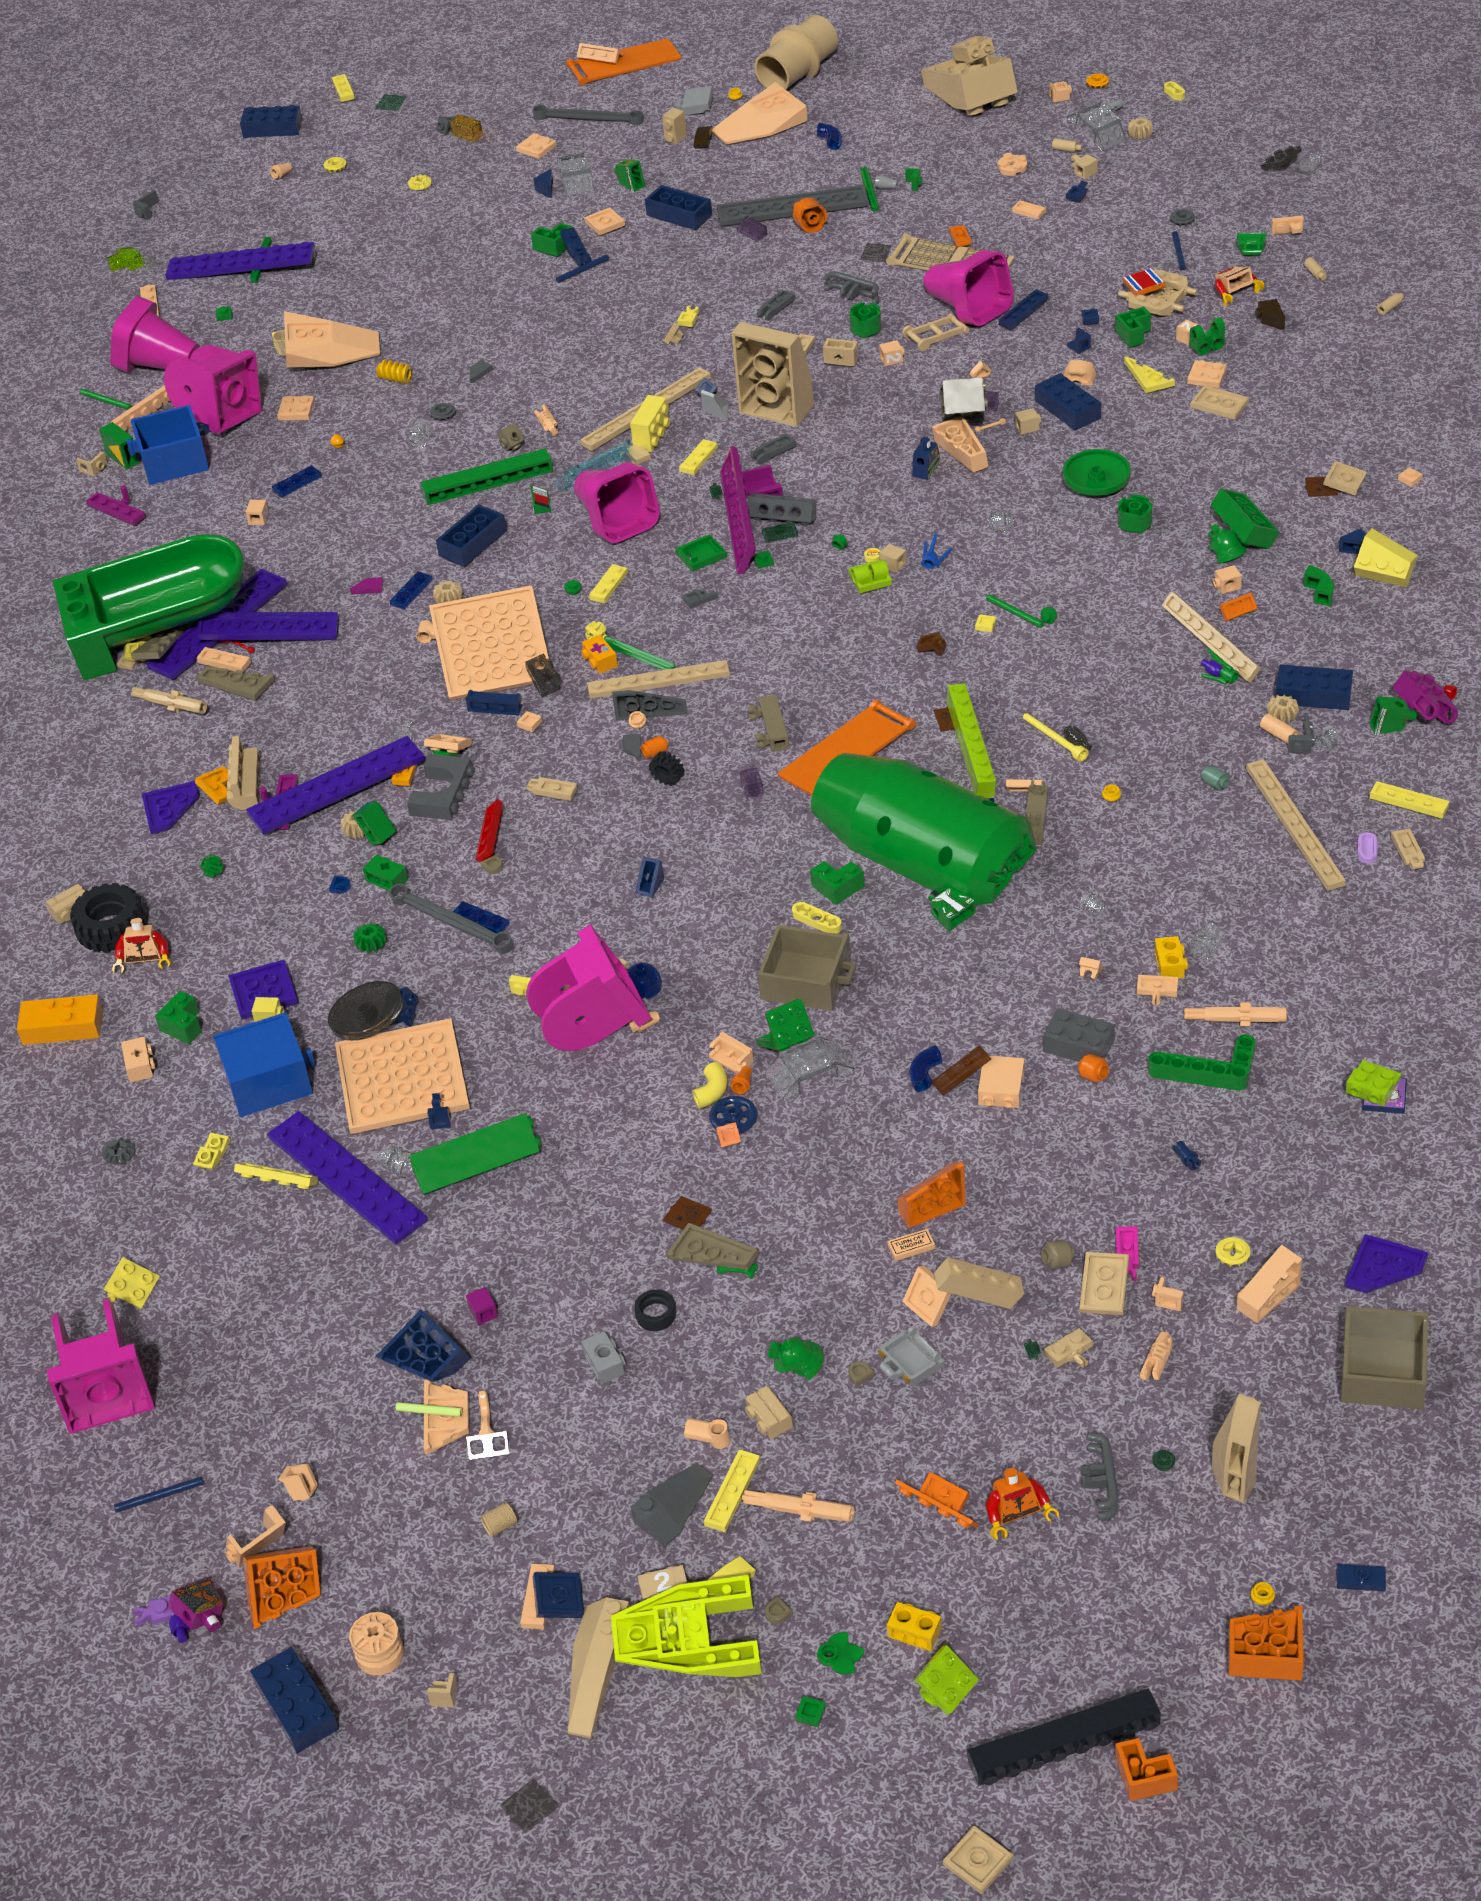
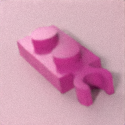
(1128, 1244)

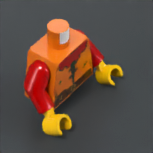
(1015, 1498)

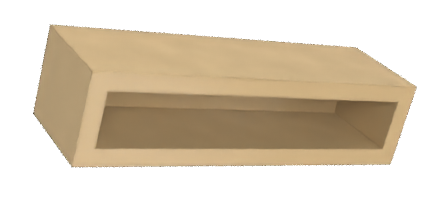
(978, 1283)

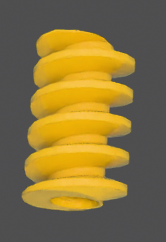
(394, 371)

